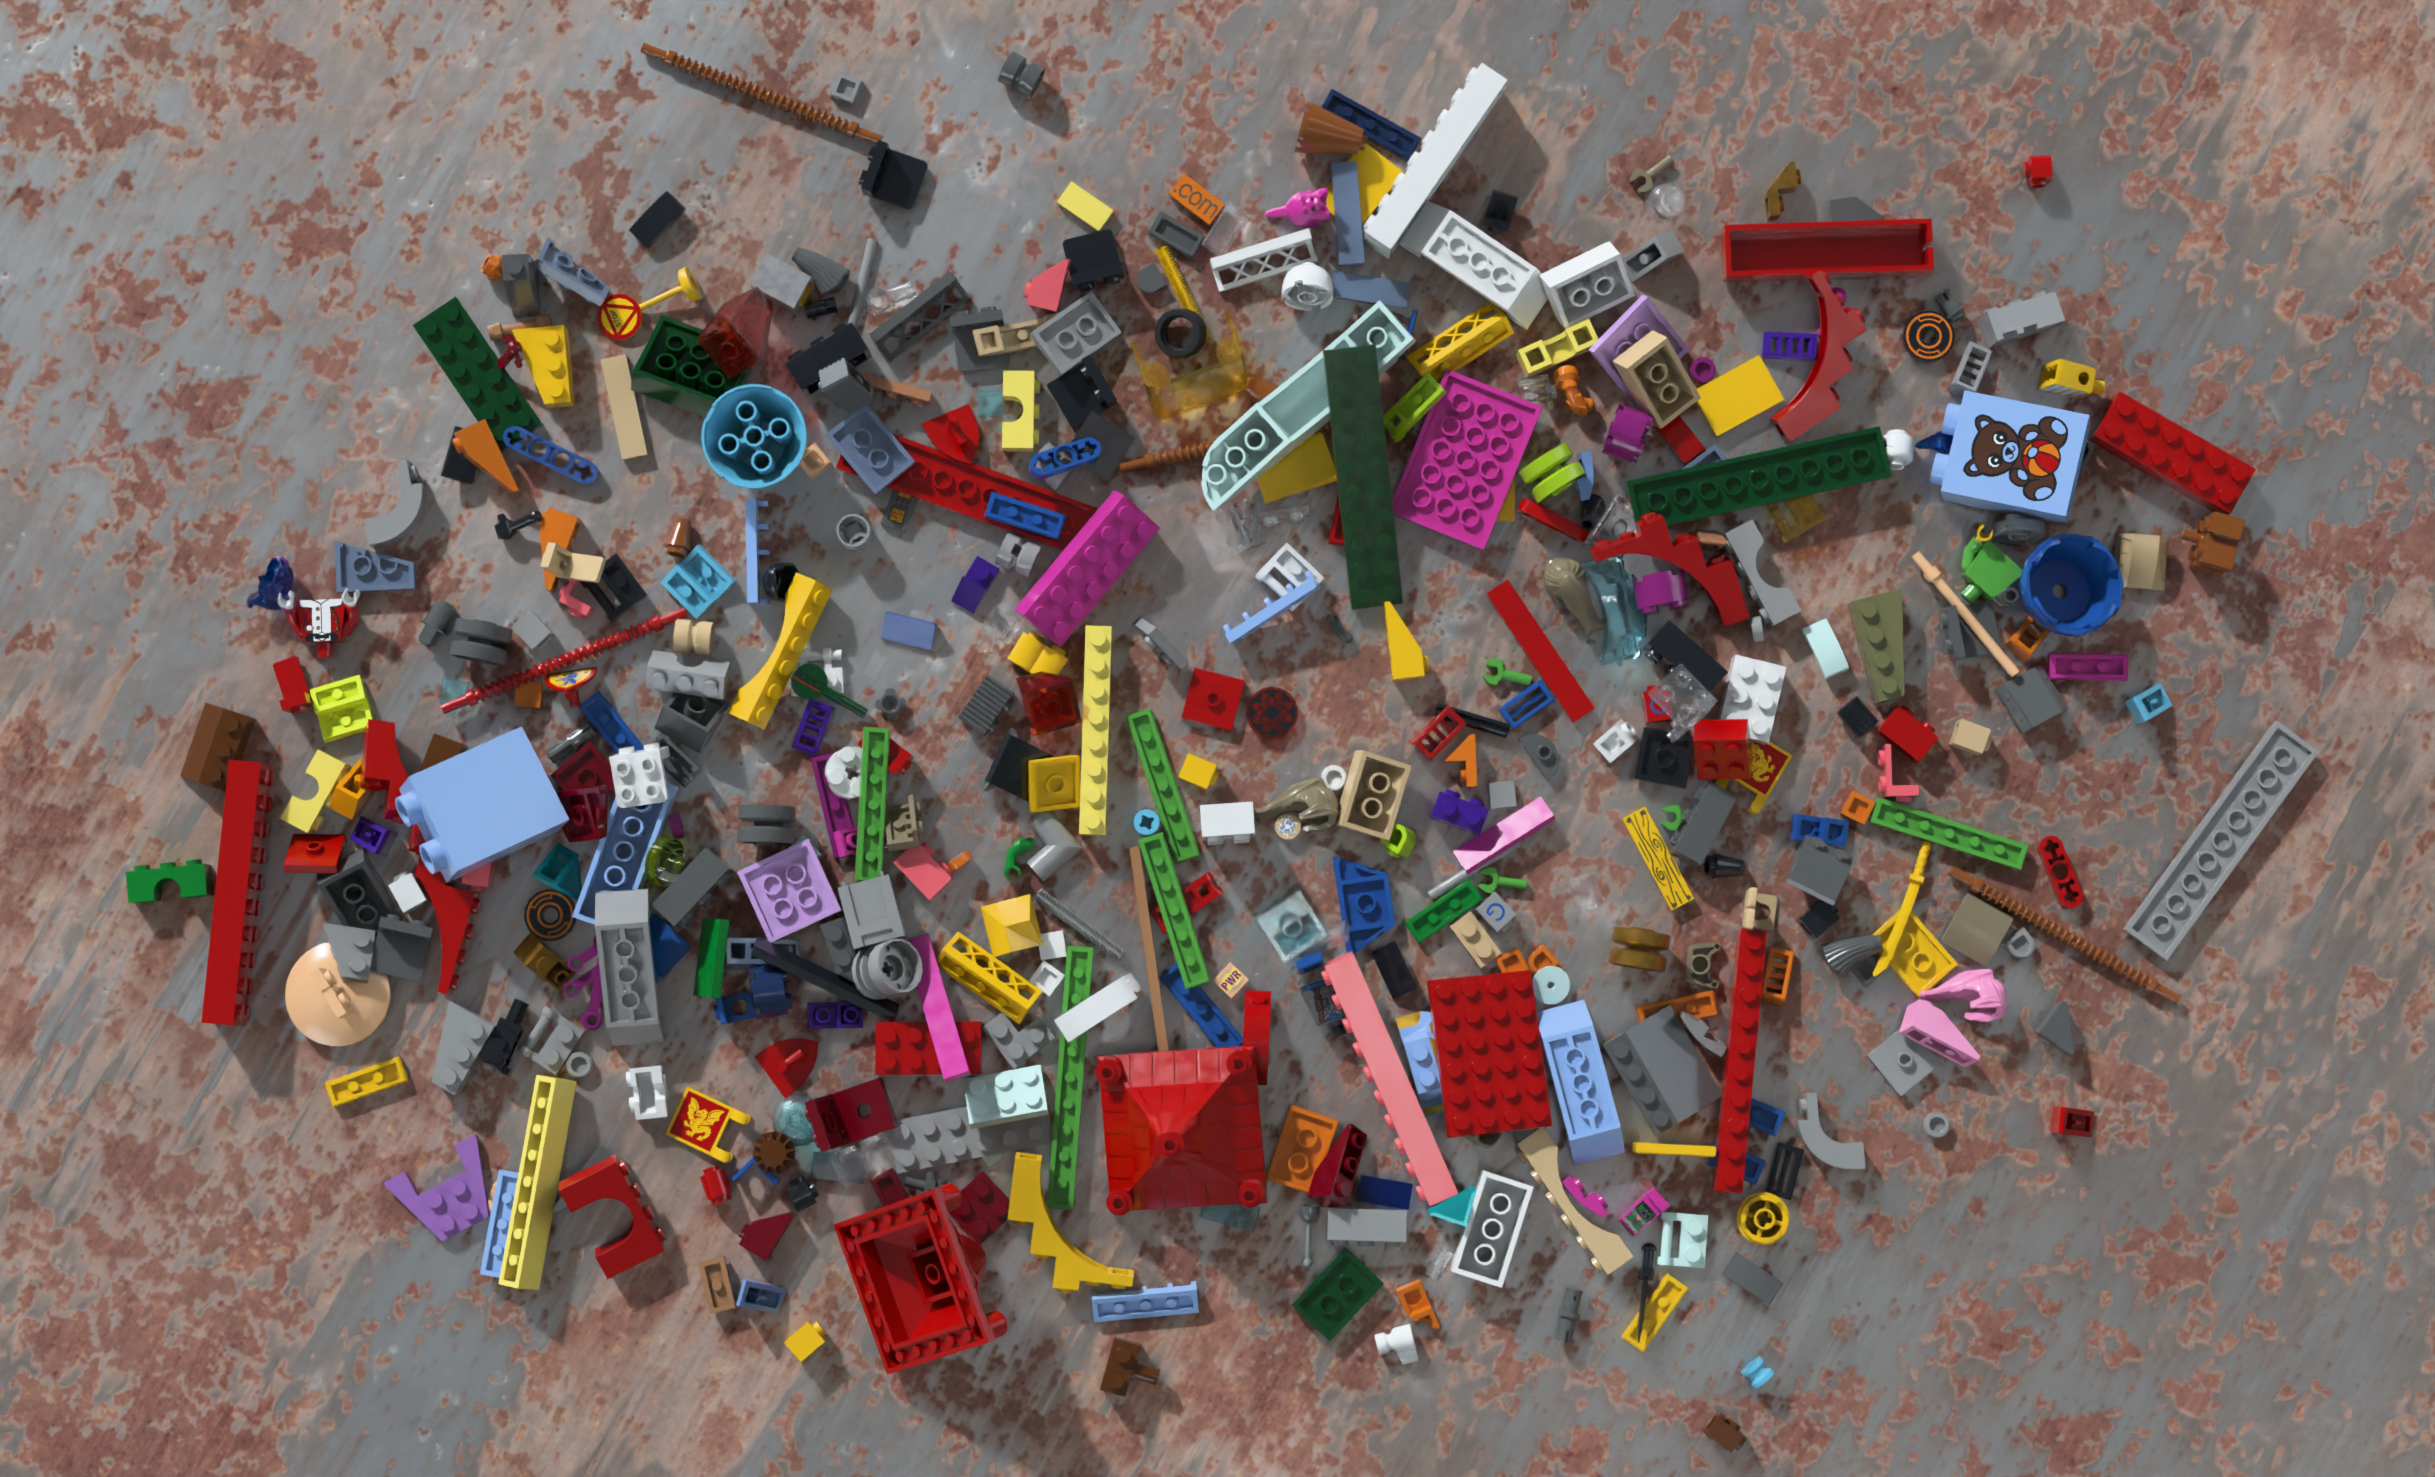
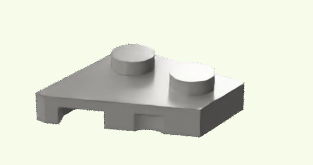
(1157, 640)
(351, 950)

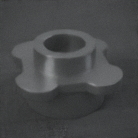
(891, 711)

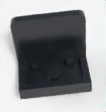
(892, 176)
(1093, 260)

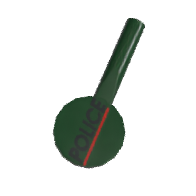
(811, 682)

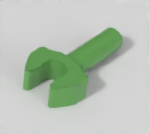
(1504, 674)
(1675, 809)
(1498, 881)

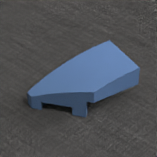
(1585, 484)

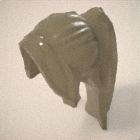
(1567, 581)
(1311, 799)

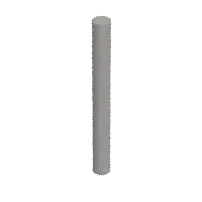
(862, 282)
(1462, 876)

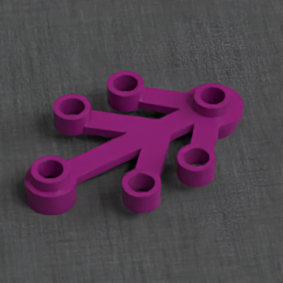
(586, 978)

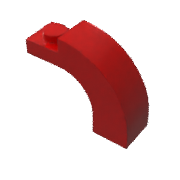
(1257, 1028)

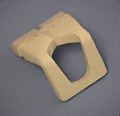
(1751, 898)

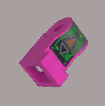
(1643, 1211)

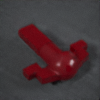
(514, 349)

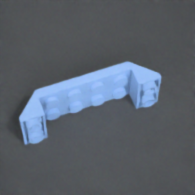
(1580, 1082)

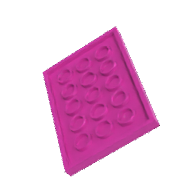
(1465, 460)

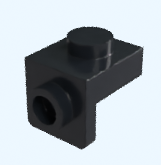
(1500, 211)

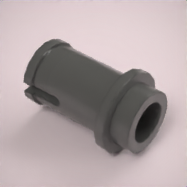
(1950, 305)

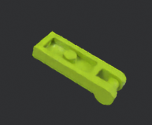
(1413, 407)

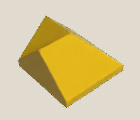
(1012, 925)

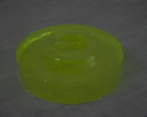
(664, 861)

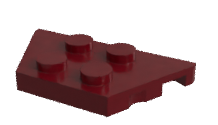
(587, 812)

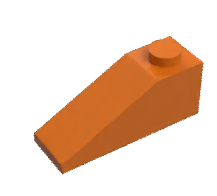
(481, 449)
(559, 529)

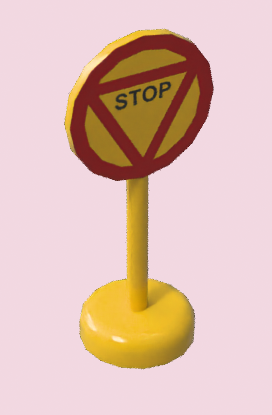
(622, 315)

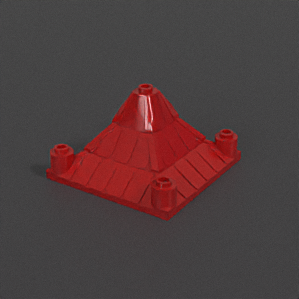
(1182, 1129)
(919, 1279)

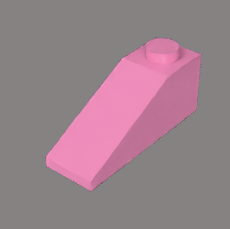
(1936, 1032)

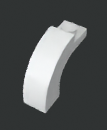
(1099, 1007)

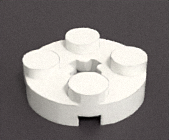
(836, 772)

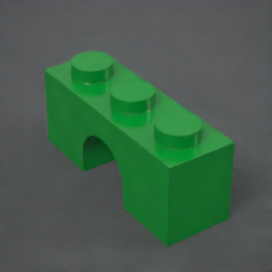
(145, 883)

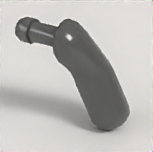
(1337, 627)

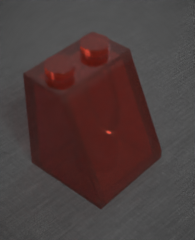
(739, 333)

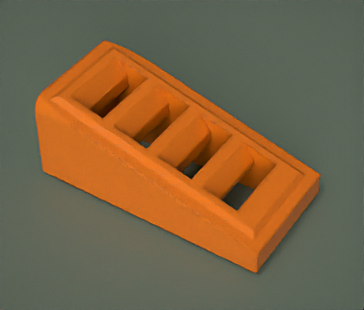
(2020, 644)
(1773, 998)

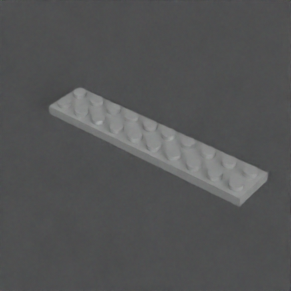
(2220, 840)

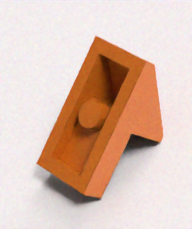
(1466, 754)

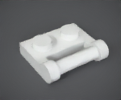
(1291, 566)

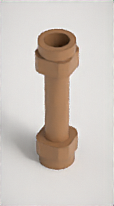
(497, 331)

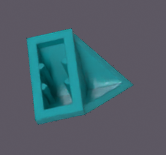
(561, 871)
(1456, 1208)

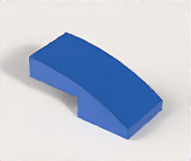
(1830, 830)

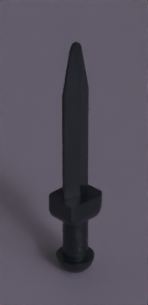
(1646, 1274)

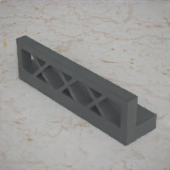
(915, 307)

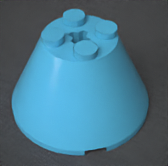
(739, 420)

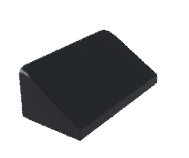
(457, 466)
(1394, 970)

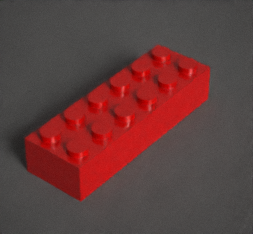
(2171, 454)

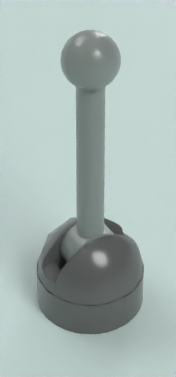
(1308, 1213)

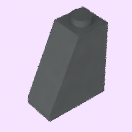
(521, 285)

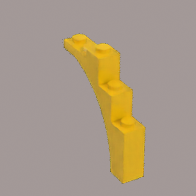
(1071, 1265)

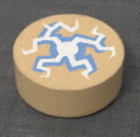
(1287, 826)

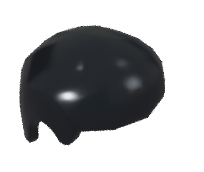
(778, 579)

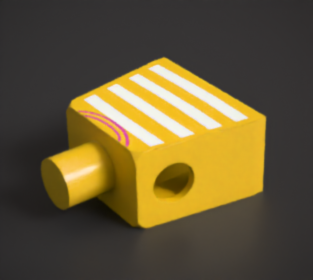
(2069, 379)

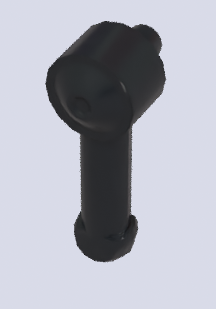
(507, 528)

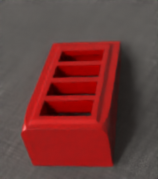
(1445, 739)

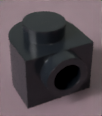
(801, 1193)

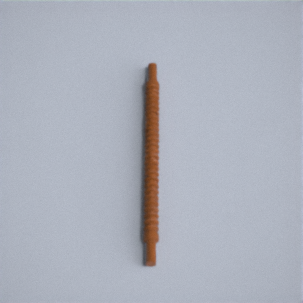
(672, 59)
(1150, 460)
(2150, 983)

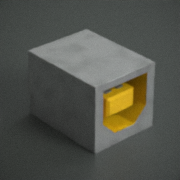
(783, 283)

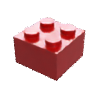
(1723, 749)

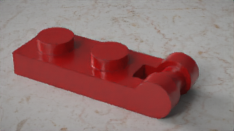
(1192, 898)

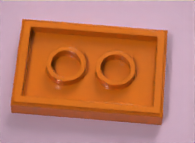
(1301, 1148)

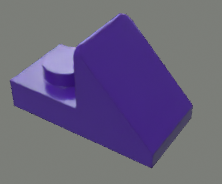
(975, 584)

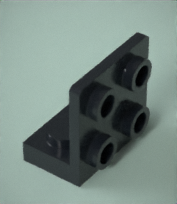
(1081, 392)

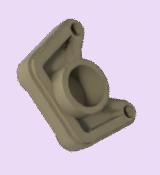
(1699, 964)

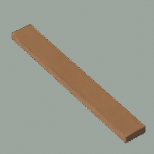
(1149, 951)

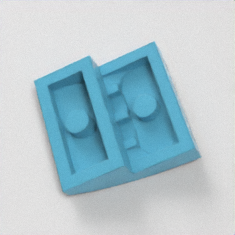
(698, 581)

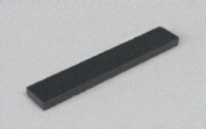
(822, 978)

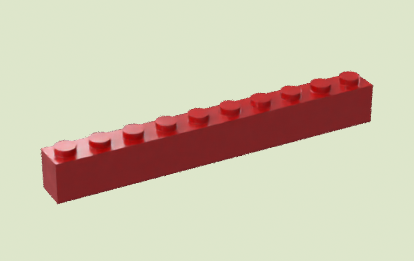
(1739, 1061)

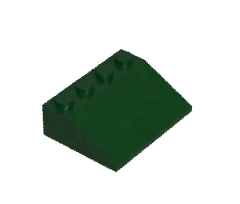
(680, 370)

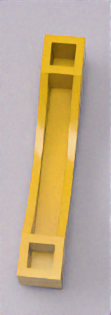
(803, 607)

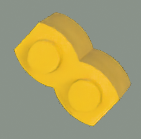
(1035, 656)

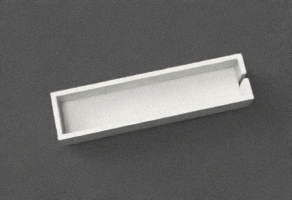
(1435, 160)

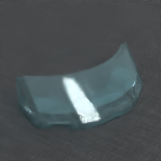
(1617, 599)

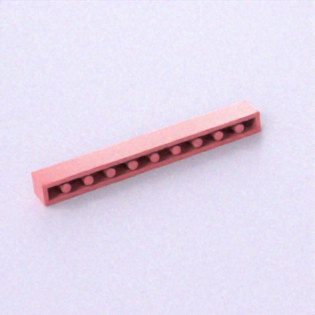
(1390, 1079)

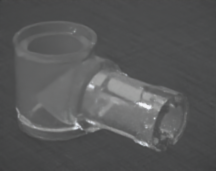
(889, 297)

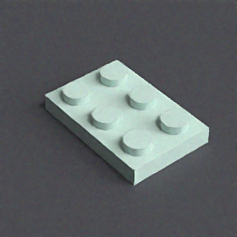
(1005, 1096)

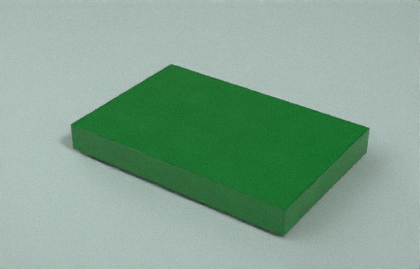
(711, 958)

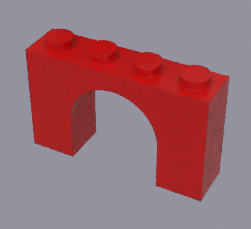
(611, 1180)

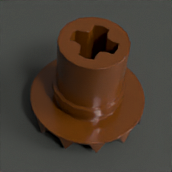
(774, 1152)

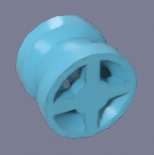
(1150, 823)
(1757, 1372)

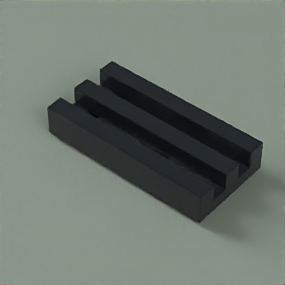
(1789, 1149)

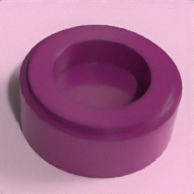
(1702, 370)
(676, 825)

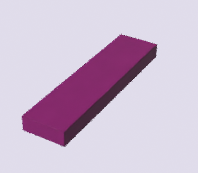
(835, 809)

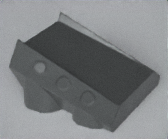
(2031, 698)

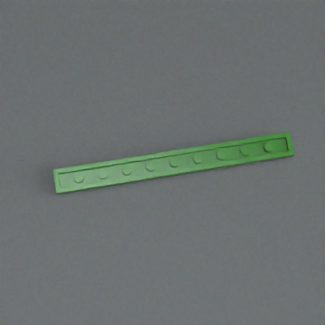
(1069, 1085)

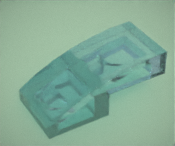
(1232, 1215)

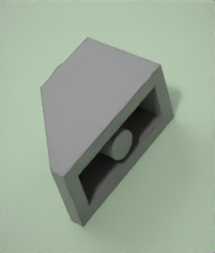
(1652, 255)

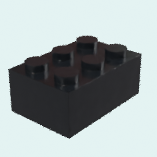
(843, 343)
(1674, 647)

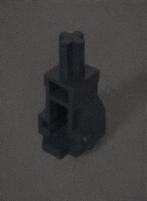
(505, 1039)

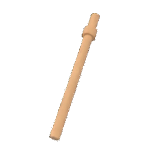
(1932, 575)

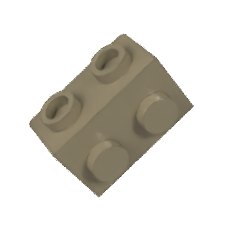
(902, 825)

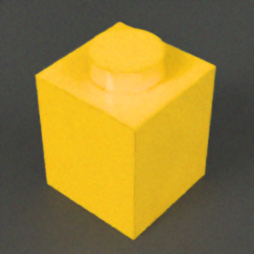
(1198, 772)
(806, 1340)

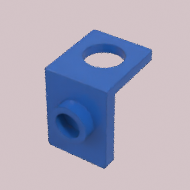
(725, 1012)
(772, 1177)

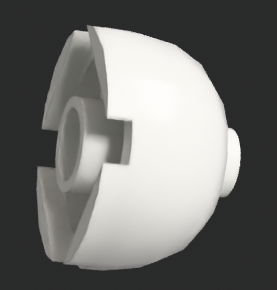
(1307, 287)

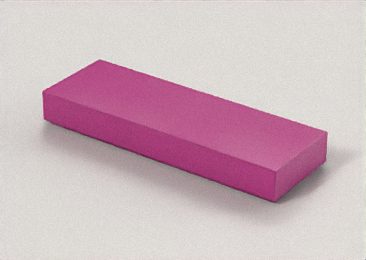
(2088, 667)

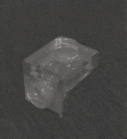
(1537, 389)

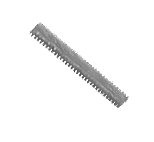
(1078, 924)

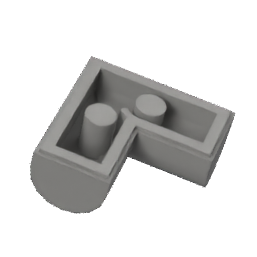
(1059, 845)

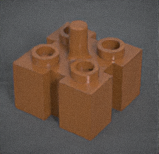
(2215, 543)

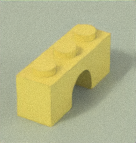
(1554, 351)
(1021, 434)
(309, 814)

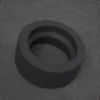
(1161, 333)

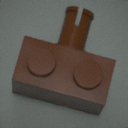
(1124, 1367)

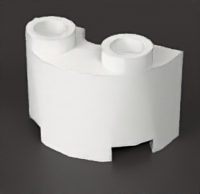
(649, 1092)

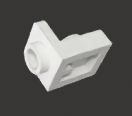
(1616, 740)

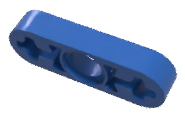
(1079, 445)

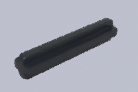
(1478, 722)

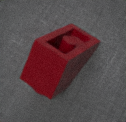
(765, 1234)

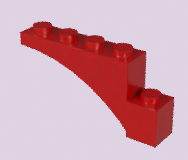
(455, 915)

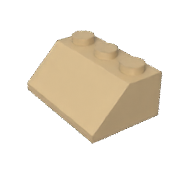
(1372, 794)

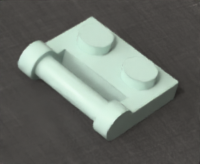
(1691, 1240)

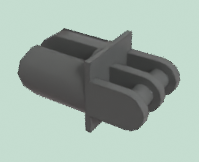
(437, 622)

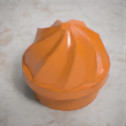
(492, 267)

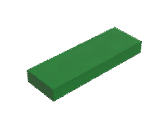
(1443, 911)

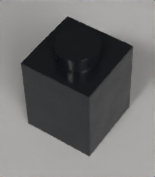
(1818, 918)

